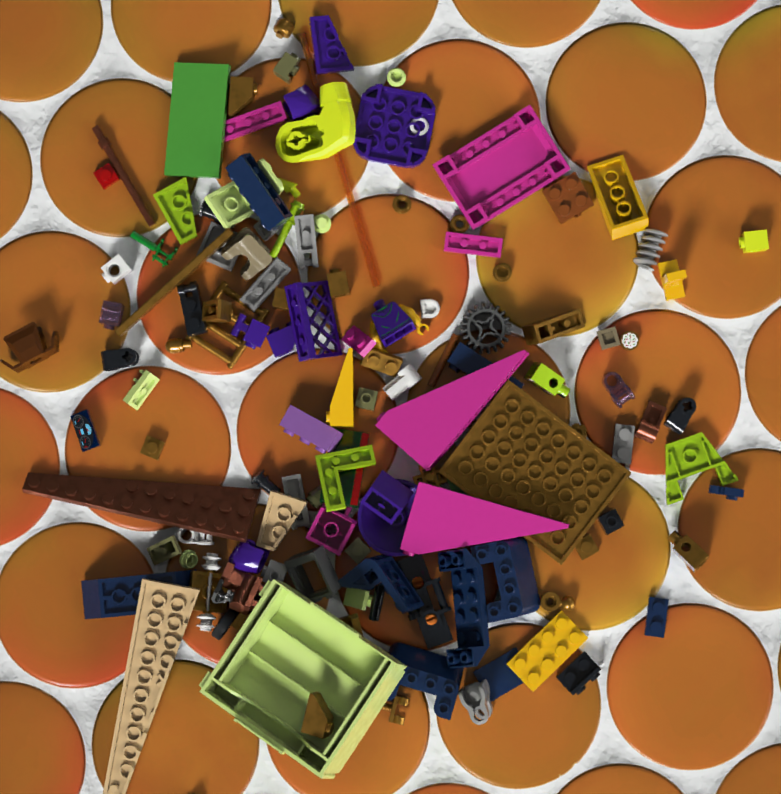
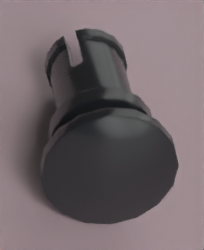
(264, 482)

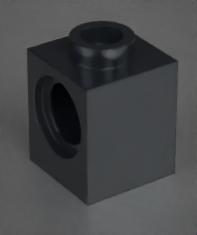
(610, 521)

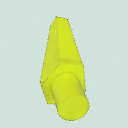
(290, 187)

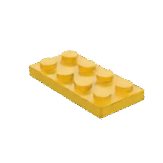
(546, 651)

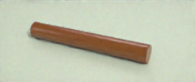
(443, 360)

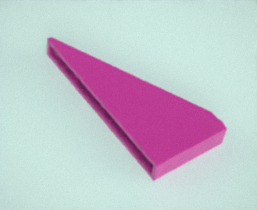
(437, 419)
(451, 520)

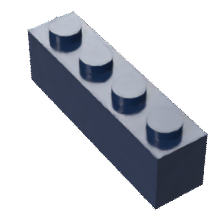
(258, 192)
(469, 361)

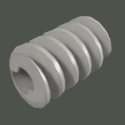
(649, 248)

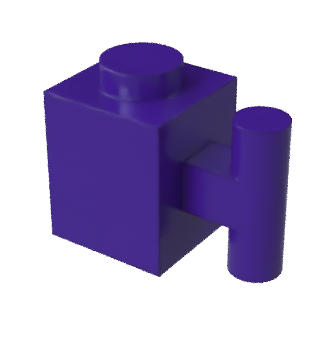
(254, 332)

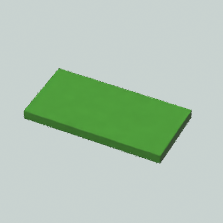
(197, 120)

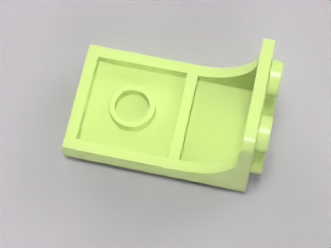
(231, 206)

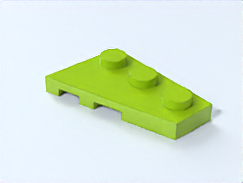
(178, 210)

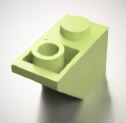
(357, 598)

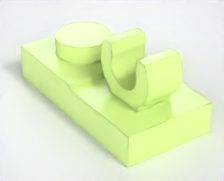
(141, 390)

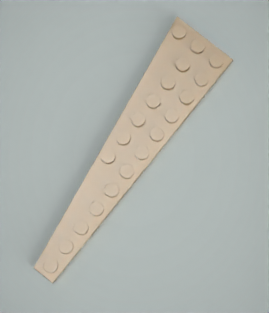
(155, 640)

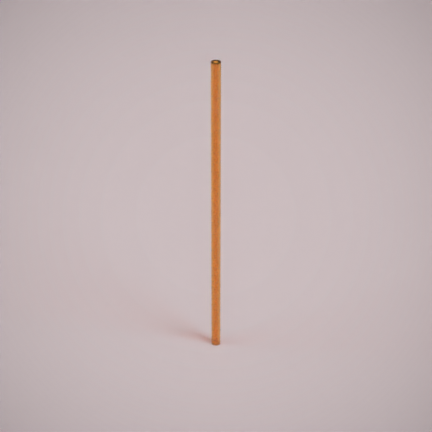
(342, 171)

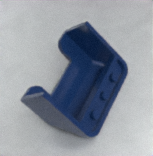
(514, 577)
(429, 674)

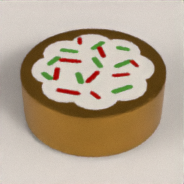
(629, 340)

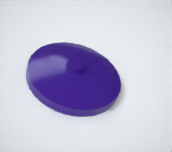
(381, 534)

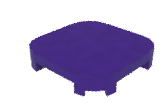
(385, 123)

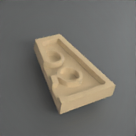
(278, 519)

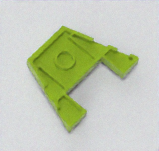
(691, 457)

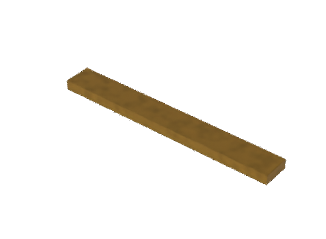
(174, 282)

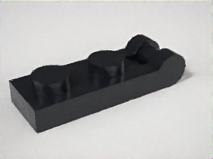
(192, 309)

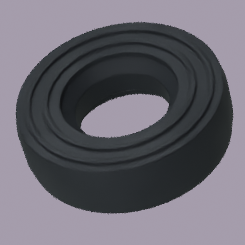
(225, 623)

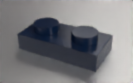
(656, 617)

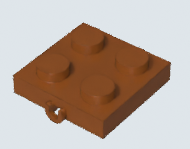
(568, 197)

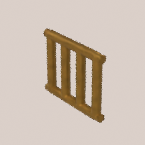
(231, 361)

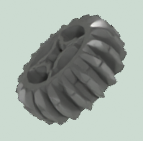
(493, 313)

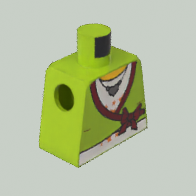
(541, 375)

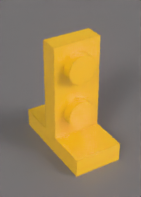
(672, 279)

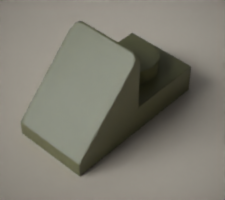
(164, 550)

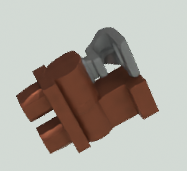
(244, 587)

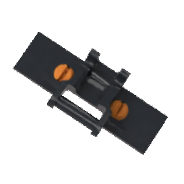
(431, 622)

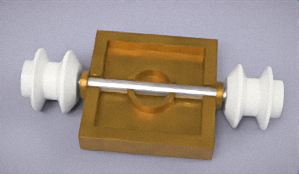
(207, 584)

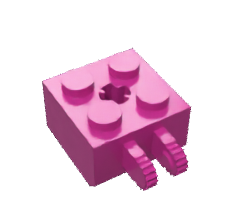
(333, 542)

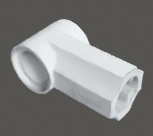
(406, 379)

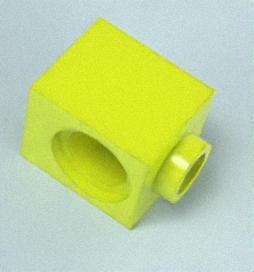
(754, 241)

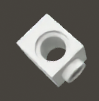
(116, 261)

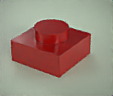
(106, 176)

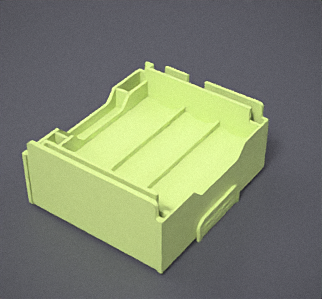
(284, 656)

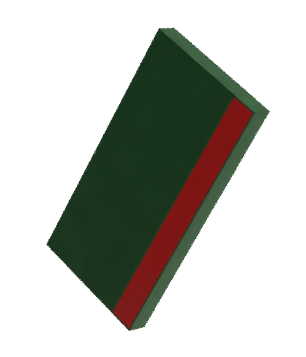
(351, 479)

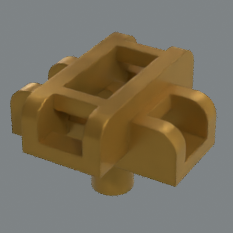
(430, 477)

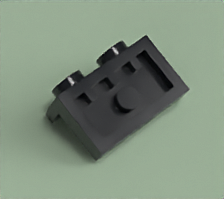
(579, 673)

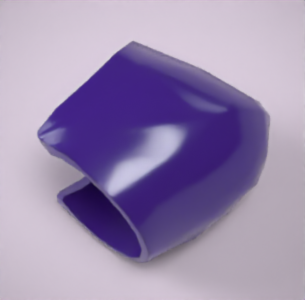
(301, 103)
(248, 557)

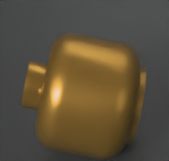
(283, 28)

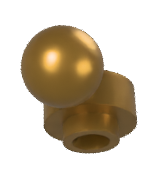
(567, 603)

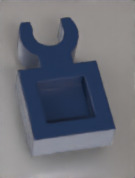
(730, 493)

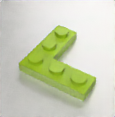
(332, 463)

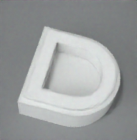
(429, 308)

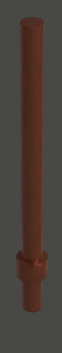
(105, 143)

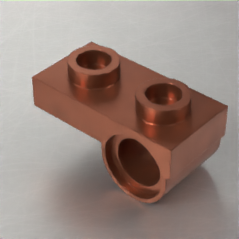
(650, 422)

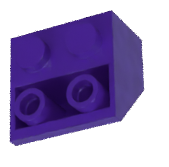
(386, 497)

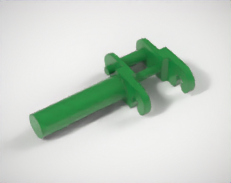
(154, 247)

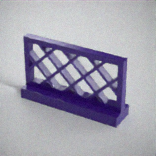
(302, 321)

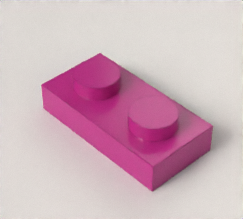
(358, 341)

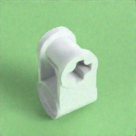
(197, 538)

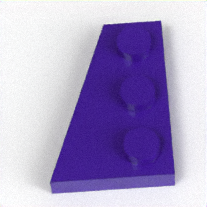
(327, 48)

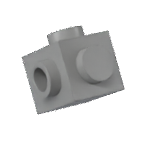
(274, 570)

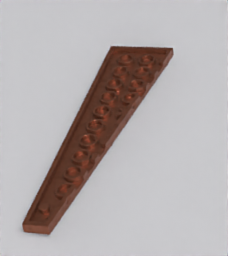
(193, 507)

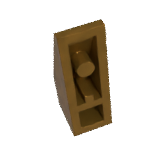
(553, 327)

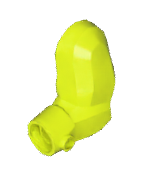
(320, 134)

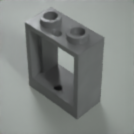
(300, 578)

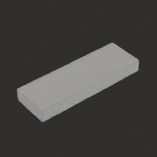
(265, 284)

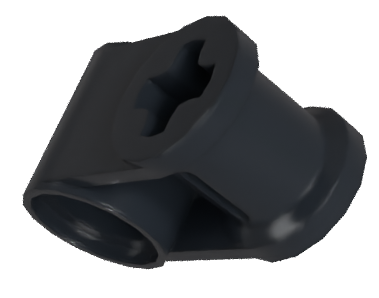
(116, 359)
(678, 418)

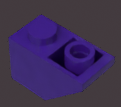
(281, 340)

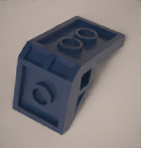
(385, 572)

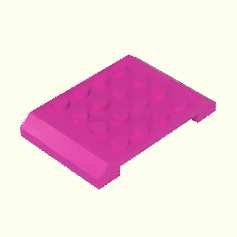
(501, 167)

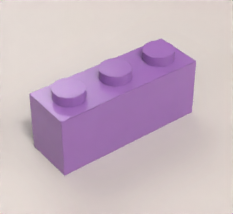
(310, 430)

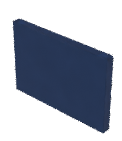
(499, 675)

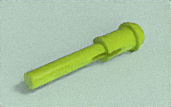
(295, 209)

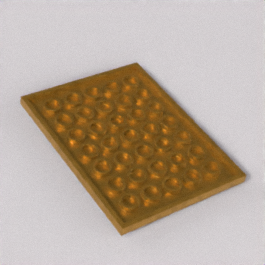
(535, 464)

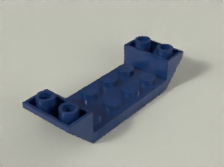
(120, 594)
(468, 607)

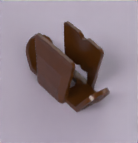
(30, 344)

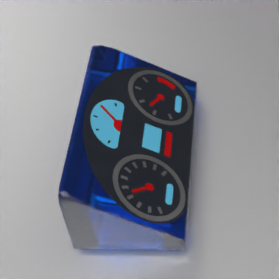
(85, 430)

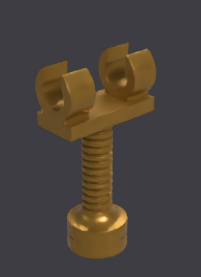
(392, 707)

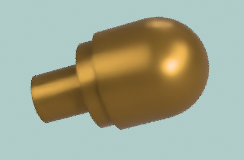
(177, 345)

